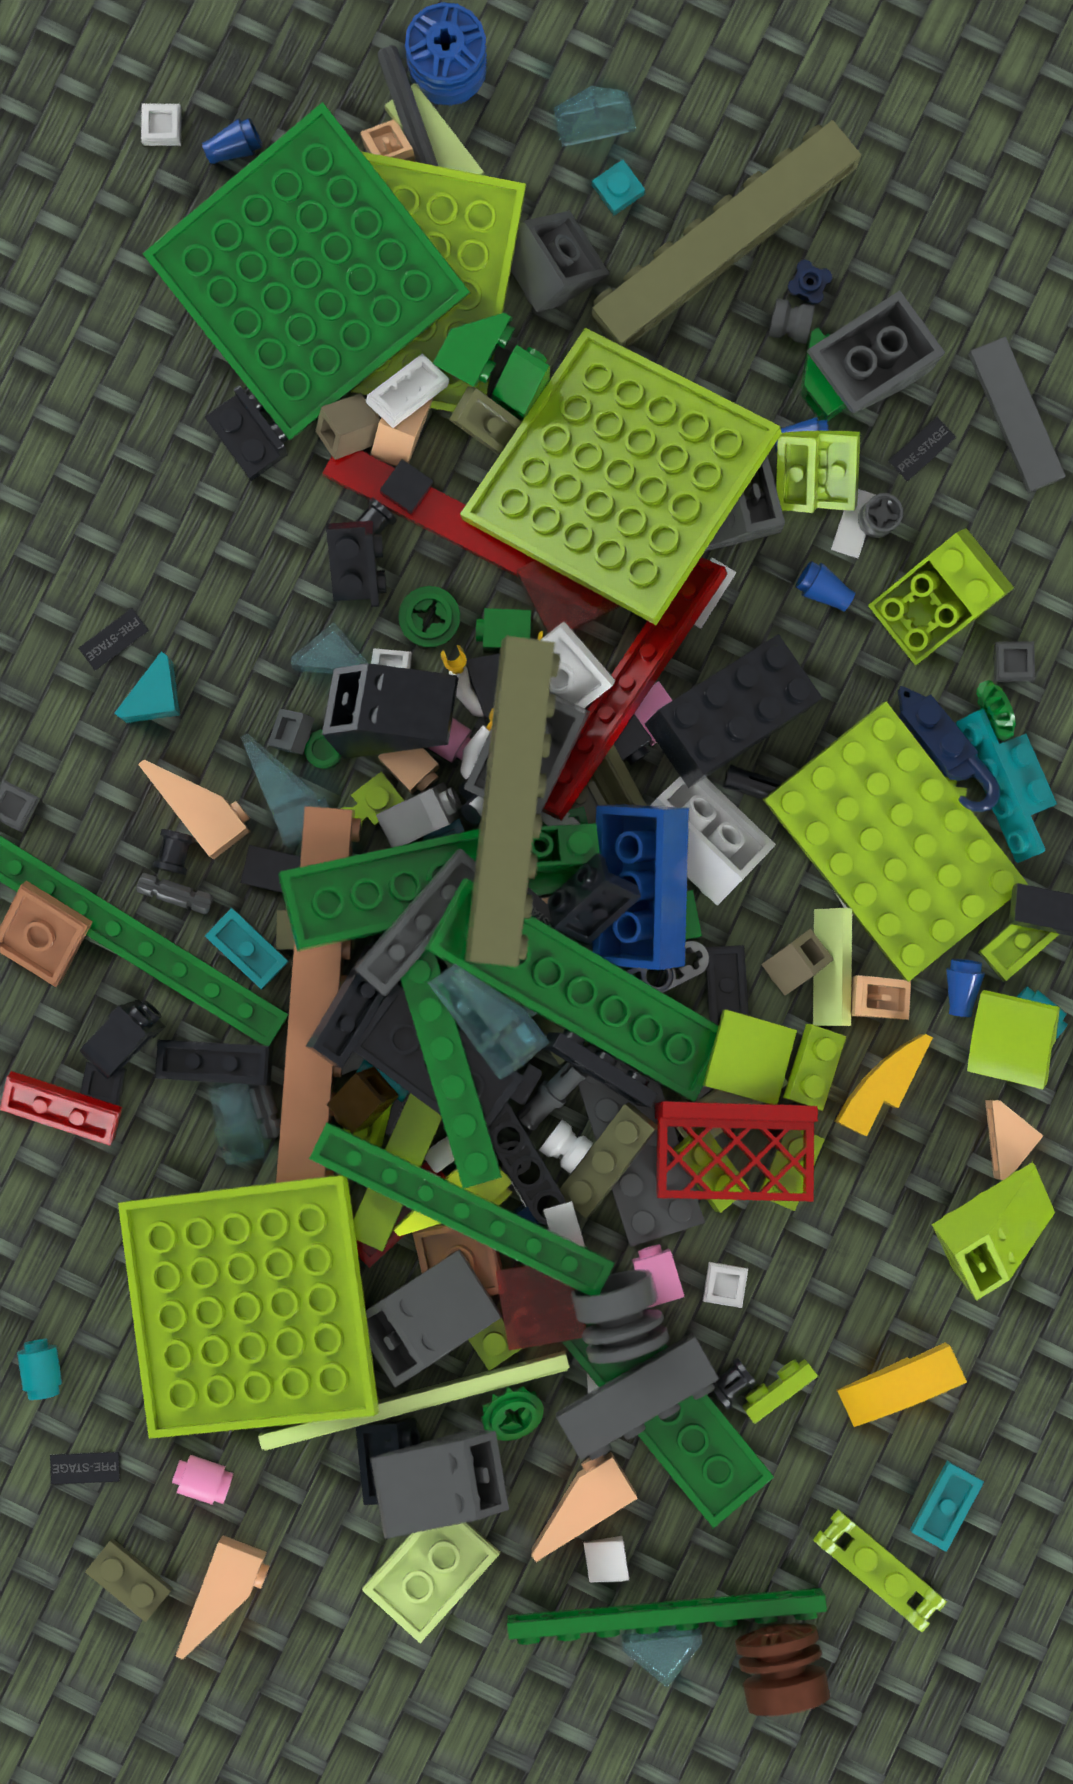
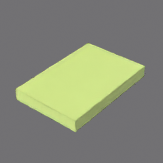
(430, 1575)

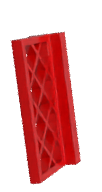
(736, 1117)

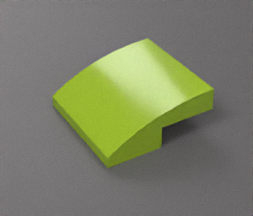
(818, 470)
(1013, 1039)
(749, 1057)

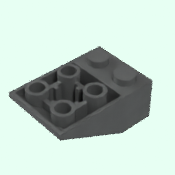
(754, 514)
(429, 1318)
(440, 1483)

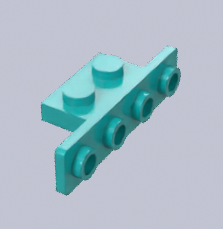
(1021, 783)

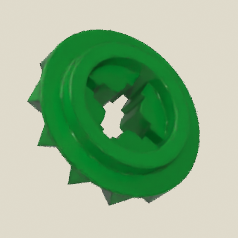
(421, 601)
(998, 709)
(509, 1426)

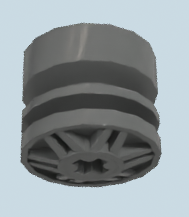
(620, 1318)

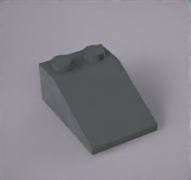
(877, 353)
(564, 730)

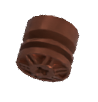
(784, 1678)

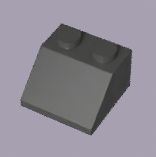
(554, 260)

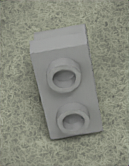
(420, 815)

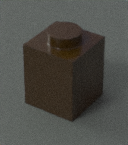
(362, 1100)

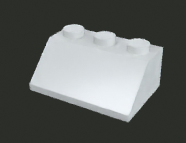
(720, 837)

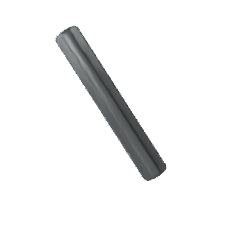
(406, 105)

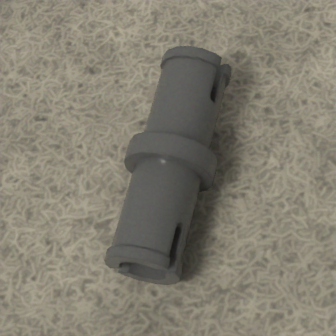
(550, 1095)

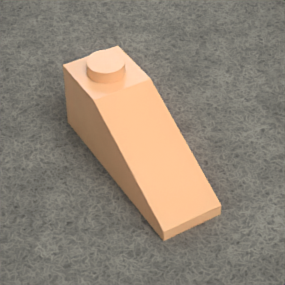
(204, 813)
(591, 1497)
(226, 1586)

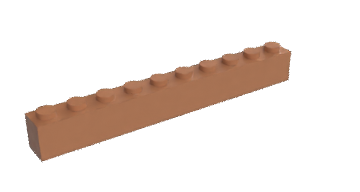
(314, 984)

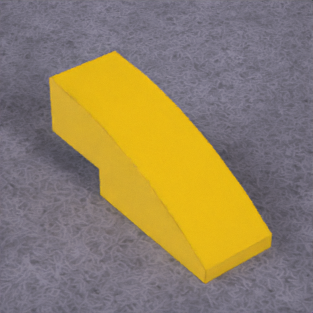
(883, 1084)
(902, 1385)

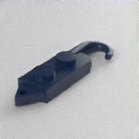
(946, 745)

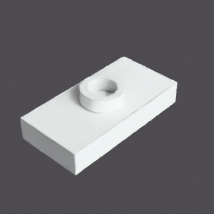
(407, 390)

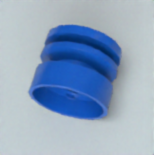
(451, 74)

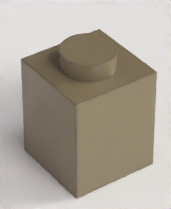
(347, 426)
(797, 962)

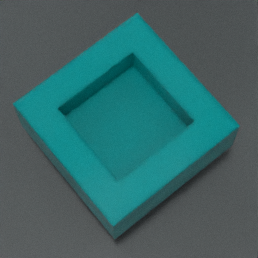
(618, 187)

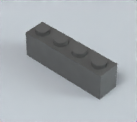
(636, 1397)

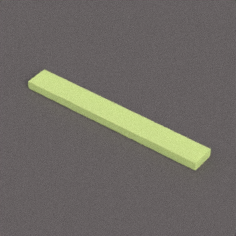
(422, 1399)

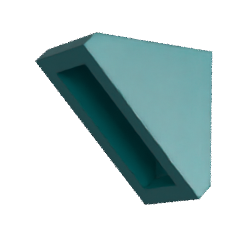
(153, 695)

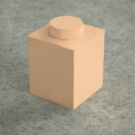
(412, 768)

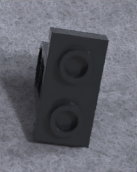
(122, 1036)

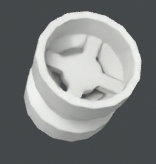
(566, 1146)

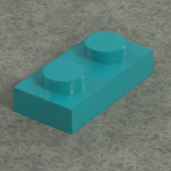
(247, 948)
(946, 1506)

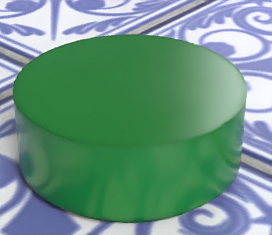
(321, 752)

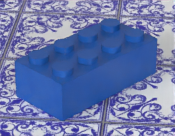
(652, 852)

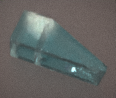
(283, 792)
(492, 1022)

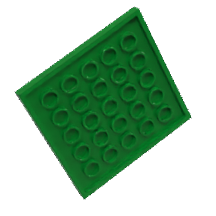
(306, 271)

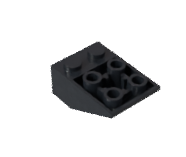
(388, 709)

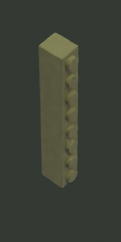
(726, 235)
(511, 800)

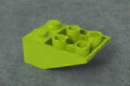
(940, 596)
(995, 1230)

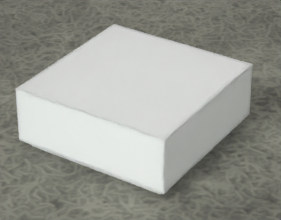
(161, 125)
(725, 1284)

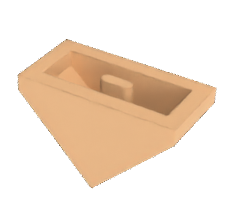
(388, 141)
(399, 442)
(880, 997)
(1009, 1138)

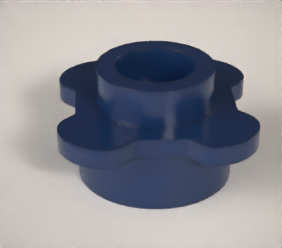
(806, 292)

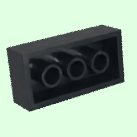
(733, 710)

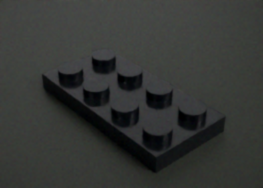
(395, 1050)

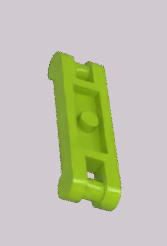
(880, 1570)

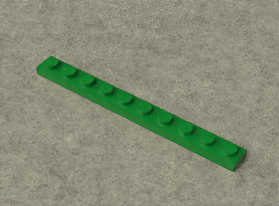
(148, 948)

